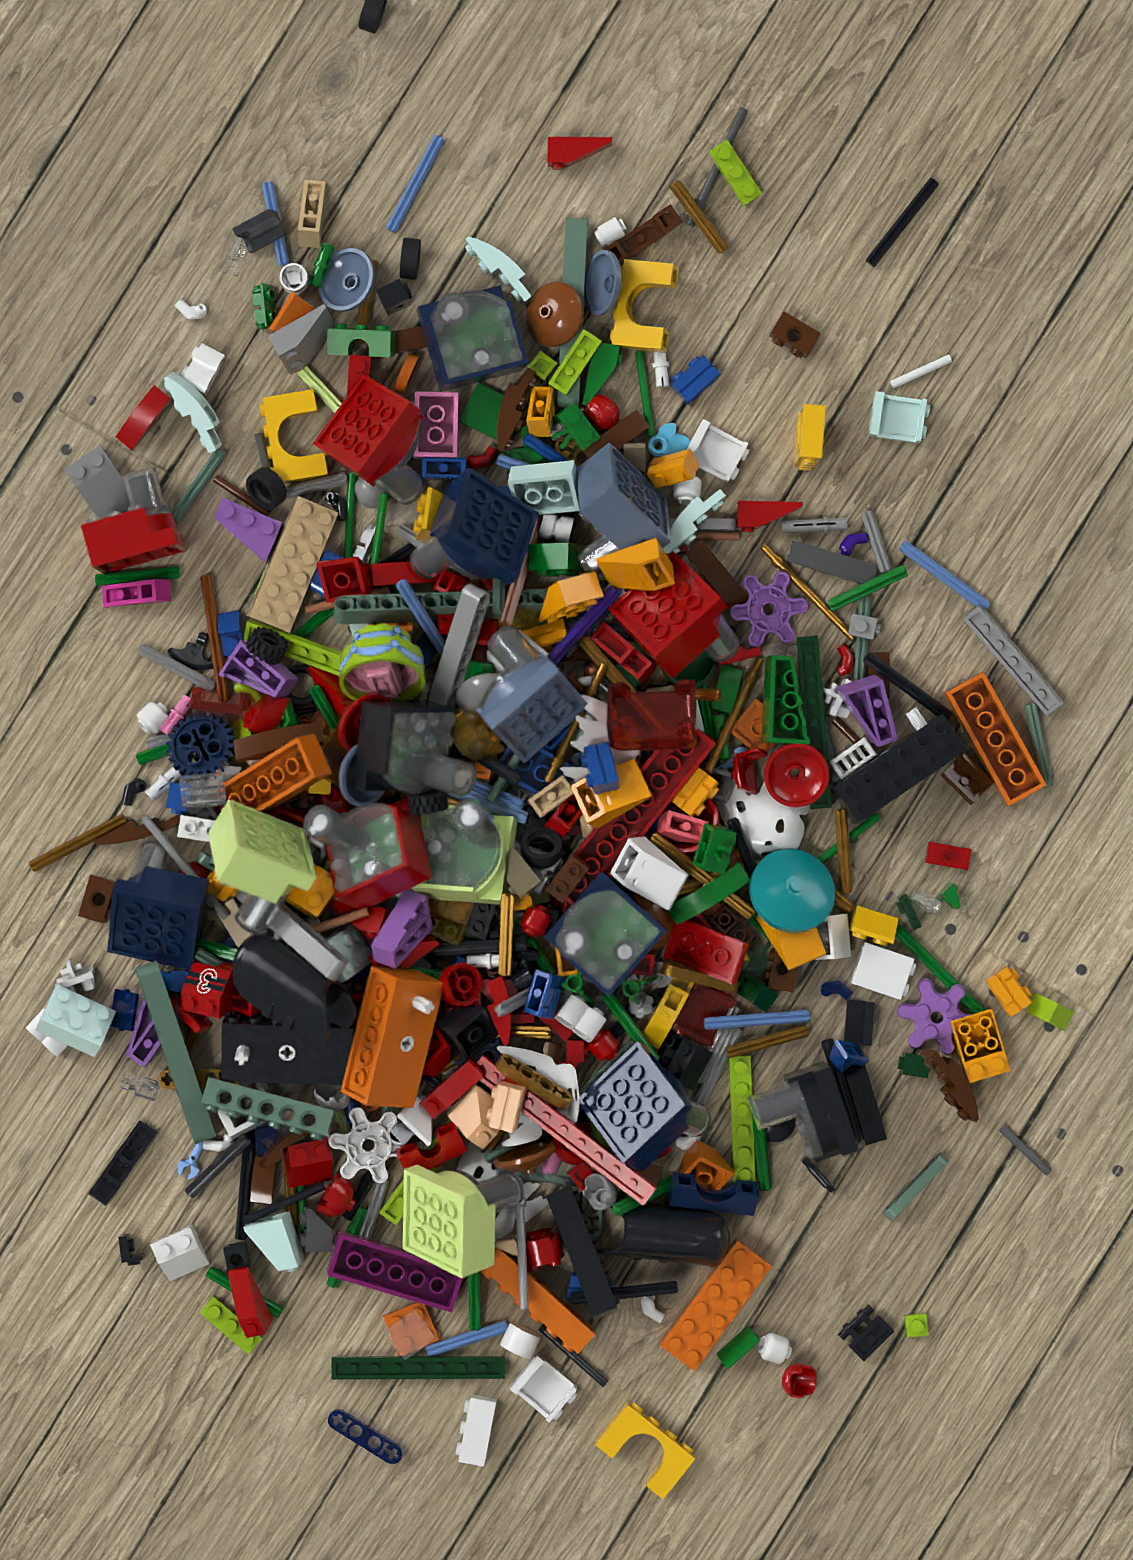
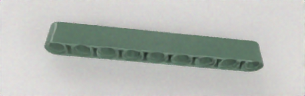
(574, 276)
(175, 1052)

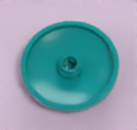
(792, 890)

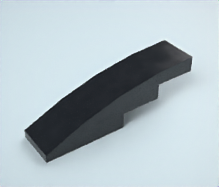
(122, 1163)

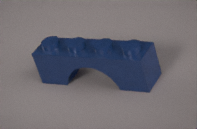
(736, 1199)

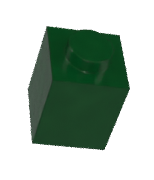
(912, 1065)

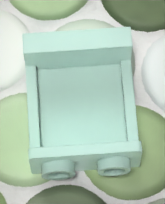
(898, 418)

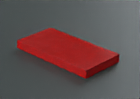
(706, 950)

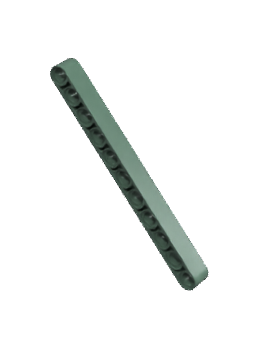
(393, 607)

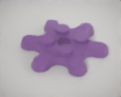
(782, 605)
(922, 1010)

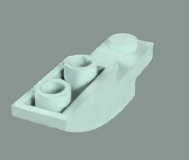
(495, 261)
(190, 401)
(684, 529)

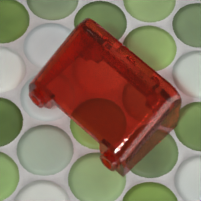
(652, 718)

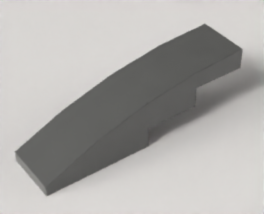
(831, 563)

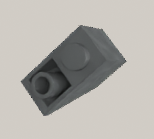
(316, 1233)

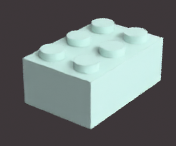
(546, 486)
(352, 946)
(75, 1020)

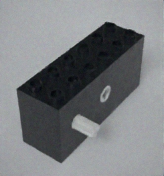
(899, 767)
(269, 1053)

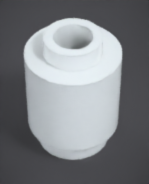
(610, 231)

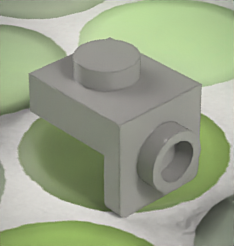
(864, 627)

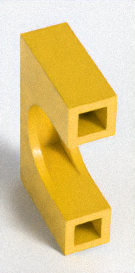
(636, 278)
(278, 411)
(809, 436)
(632, 1421)

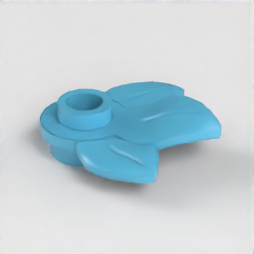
(670, 441)

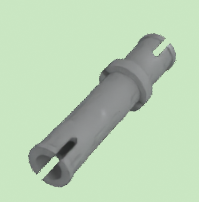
(818, 525)

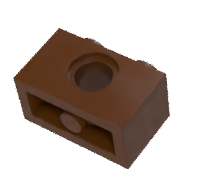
(789, 324)
(568, 878)
(89, 908)
(779, 981)

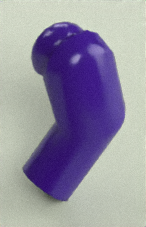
(850, 541)

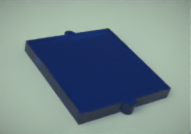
(125, 1005)

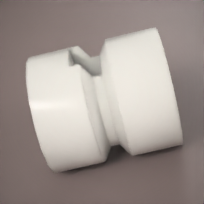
(294, 279)
(556, 527)

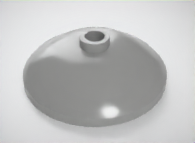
(472, 691)

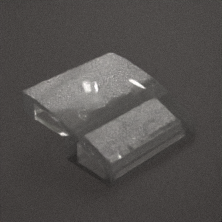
(202, 790)

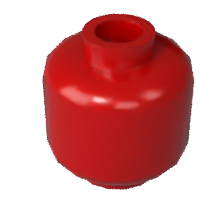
(535, 921)
(604, 1045)

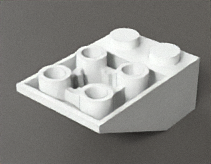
(649, 872)

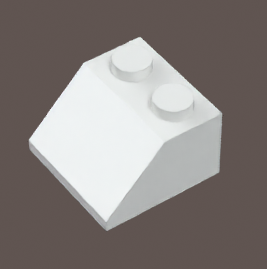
(835, 937)
(180, 1253)

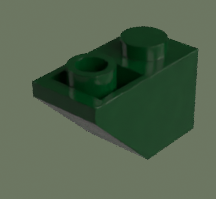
(755, 992)

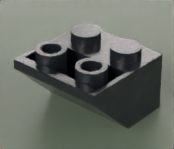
(683, 1058)

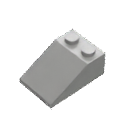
(302, 338)
(99, 483)

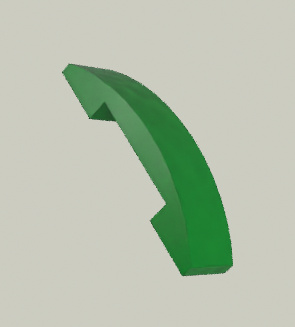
(709, 894)

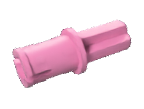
(176, 714)

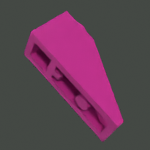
(136, 593)

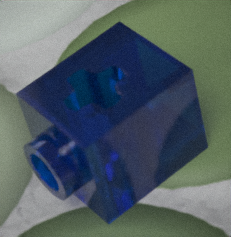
(260, 1135)

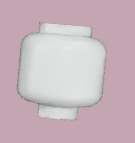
(687, 491)
(152, 717)
(774, 1348)

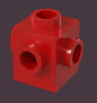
(451, 582)

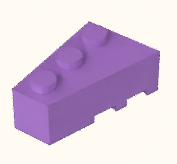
(250, 527)
(248, 670)
(870, 708)
(403, 929)
(144, 1039)

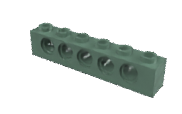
(216, 1089)

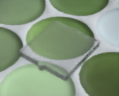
(409, 1334)

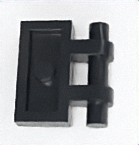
(871, 1337)

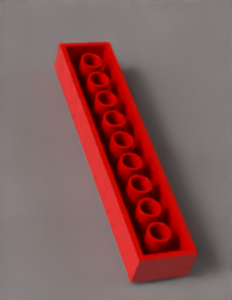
(665, 775)

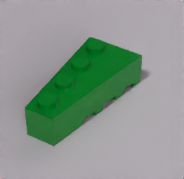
(782, 704)

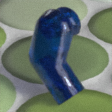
(835, 987)

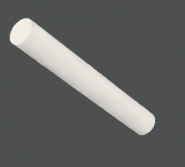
(920, 371)

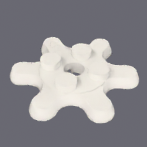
(352, 1142)

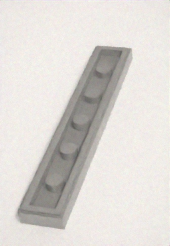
(1013, 660)

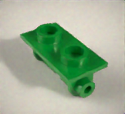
(264, 296)

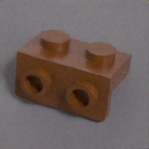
(967, 778)

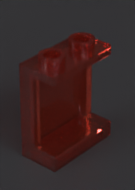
(198, 703)
(702, 1003)

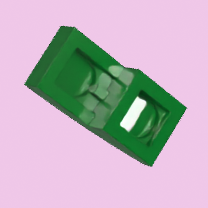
(729, 684)

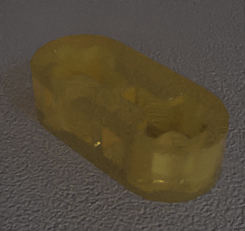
(520, 619)

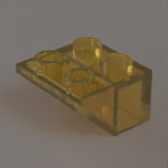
(474, 736)
(450, 919)

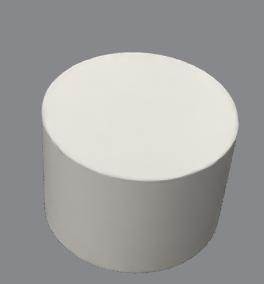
(520, 1340)

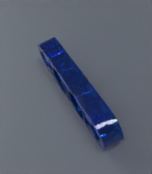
(367, 1432)

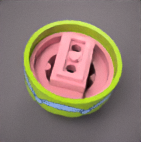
(383, 663)

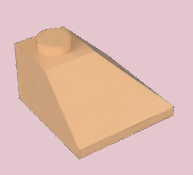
(471, 1115)

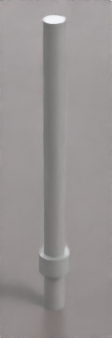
(212, 901)
(522, 1261)

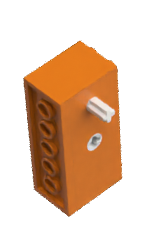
(392, 1037)

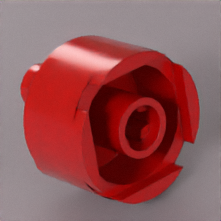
(543, 1248)

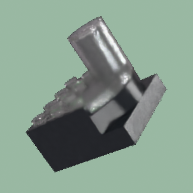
(409, 749)
(816, 1102)

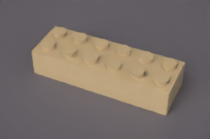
(292, 564)

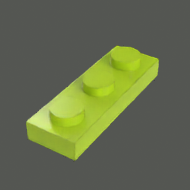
(734, 172)
(574, 362)
(227, 1322)

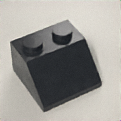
(468, 1030)

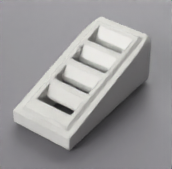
(872, 753)

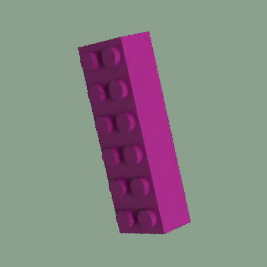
(392, 1271)

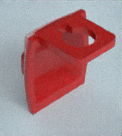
(744, 770)

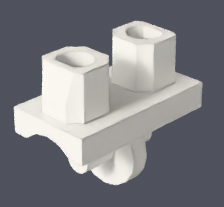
(836, 707)
(85, 976)

